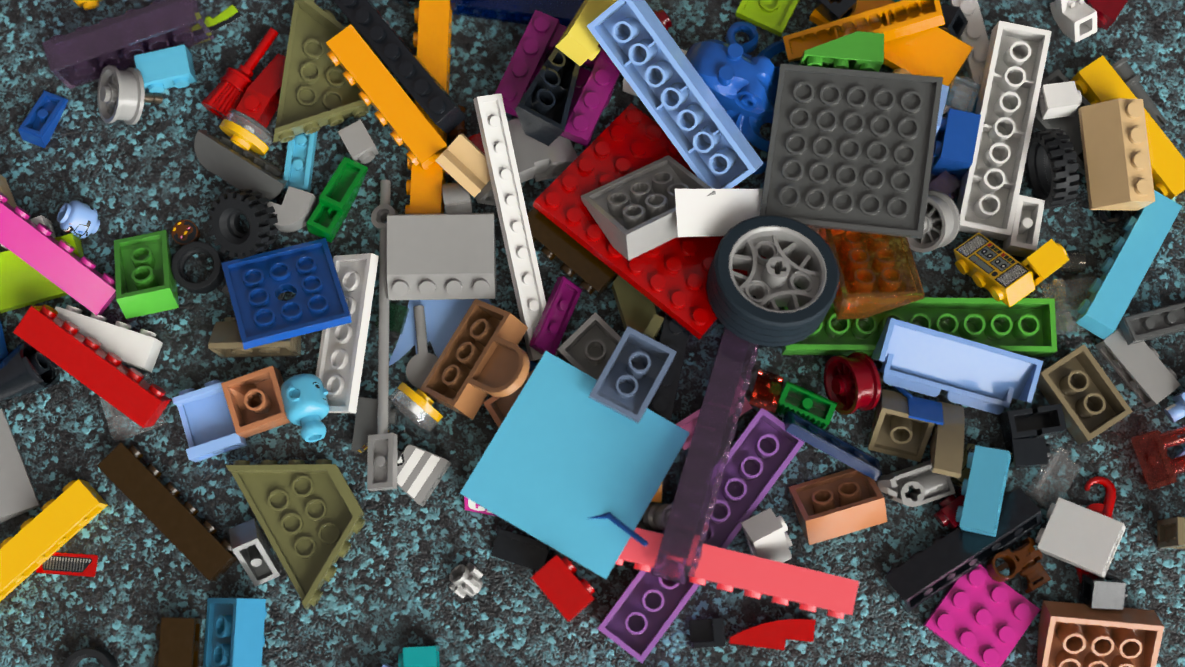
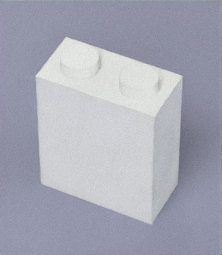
(1080, 537)

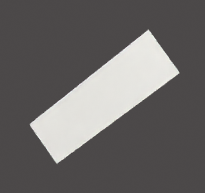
(715, 213)

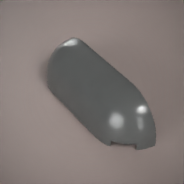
(237, 166)

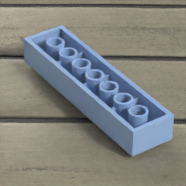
(675, 94)

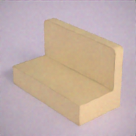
(465, 164)

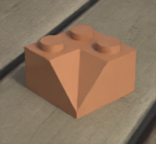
(256, 401)

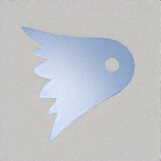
(441, 321)

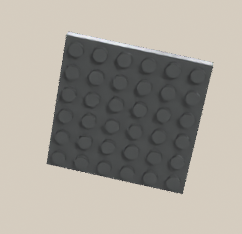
(852, 149)

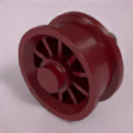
(852, 382)

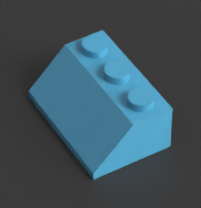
(234, 632)

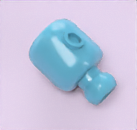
(306, 405)

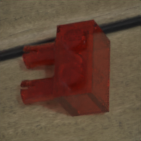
(1151, 455)

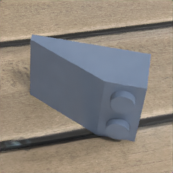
(633, 374)

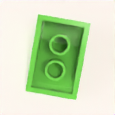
(144, 275)

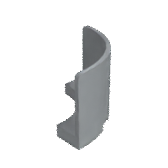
(533, 159)

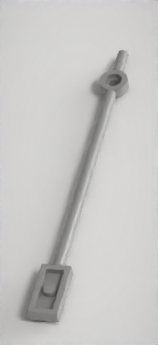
(383, 445)

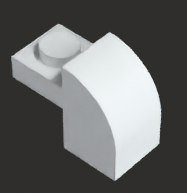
(1074, 18)

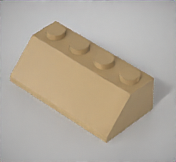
(1116, 155)

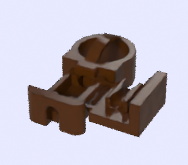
(1025, 563)

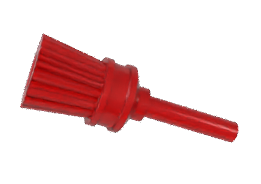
(236, 80)

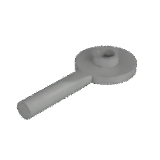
(423, 362)

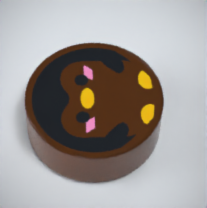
(185, 232)

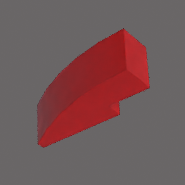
(774, 633)

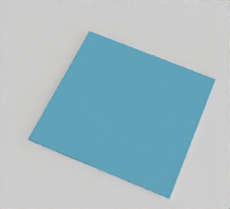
(571, 461)

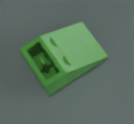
(853, 52)

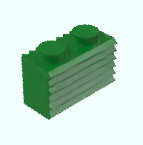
(806, 405)

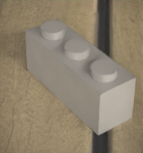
(1139, 368)

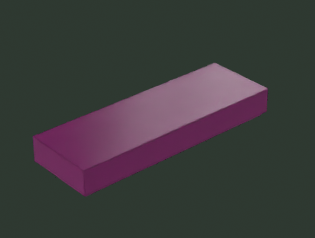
(555, 316)

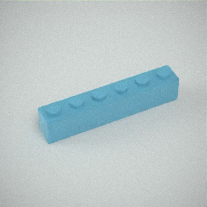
(1127, 266)

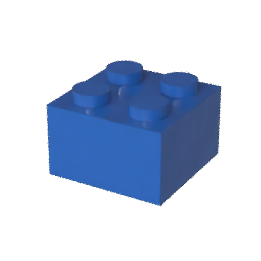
(955, 143)

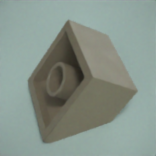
(895, 432)

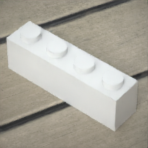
(132, 347)

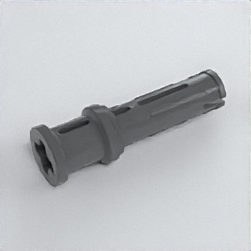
(1133, 82)

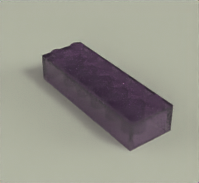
(115, 41)

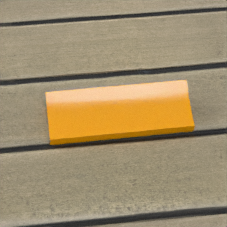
(922, 53)

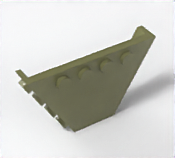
(312, 86)
(304, 514)

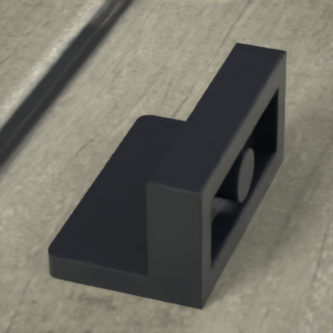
(520, 550)

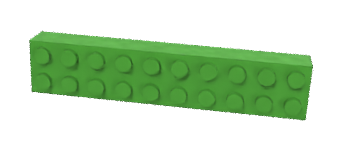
(1021, 329)

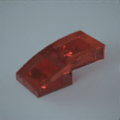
(766, 390)

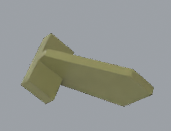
(636, 309)

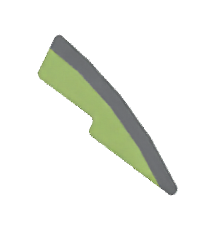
(224, 18)

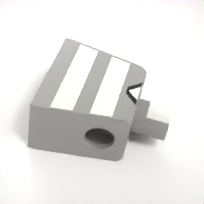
(419, 472)

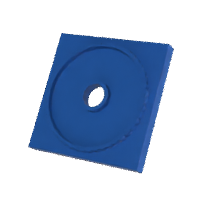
(301, 269)

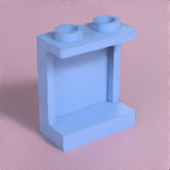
(207, 422)

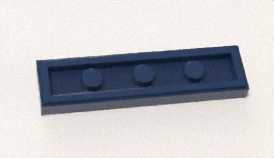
(832, 445)

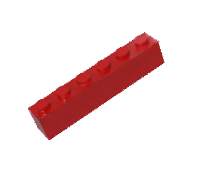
(92, 365)

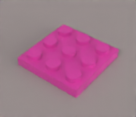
(981, 618)

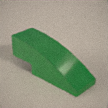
(337, 199)

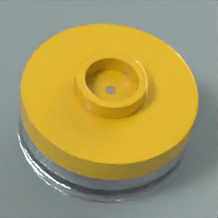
(246, 132)
(416, 407)

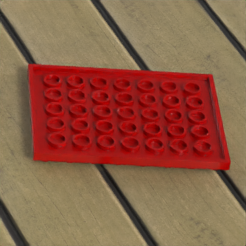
(668, 274)

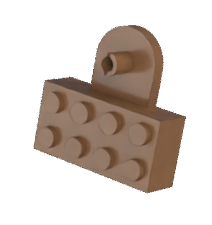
(479, 360)

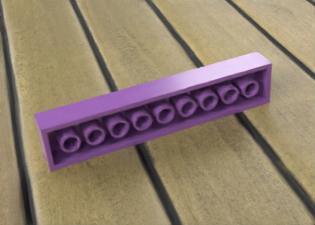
(750, 472)

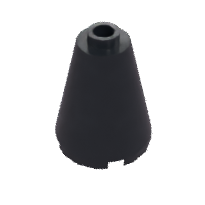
(25, 372)

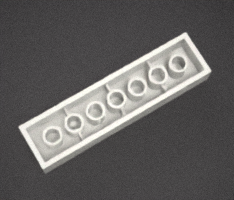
(1007, 114)

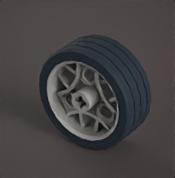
(794, 258)

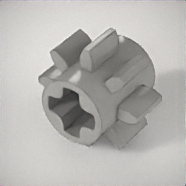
(465, 580)

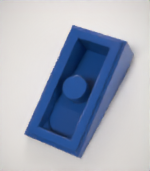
(43, 119)

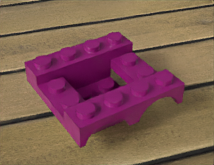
(591, 90)

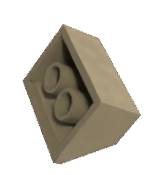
(227, 343)

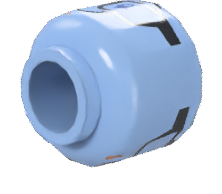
(78, 219)

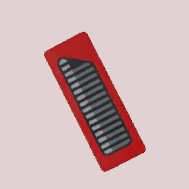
(70, 564)

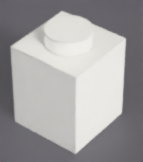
(1059, 100)

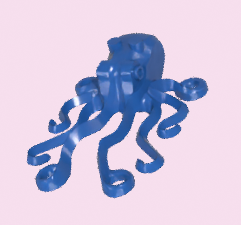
(741, 82)

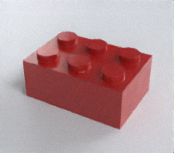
(563, 588)

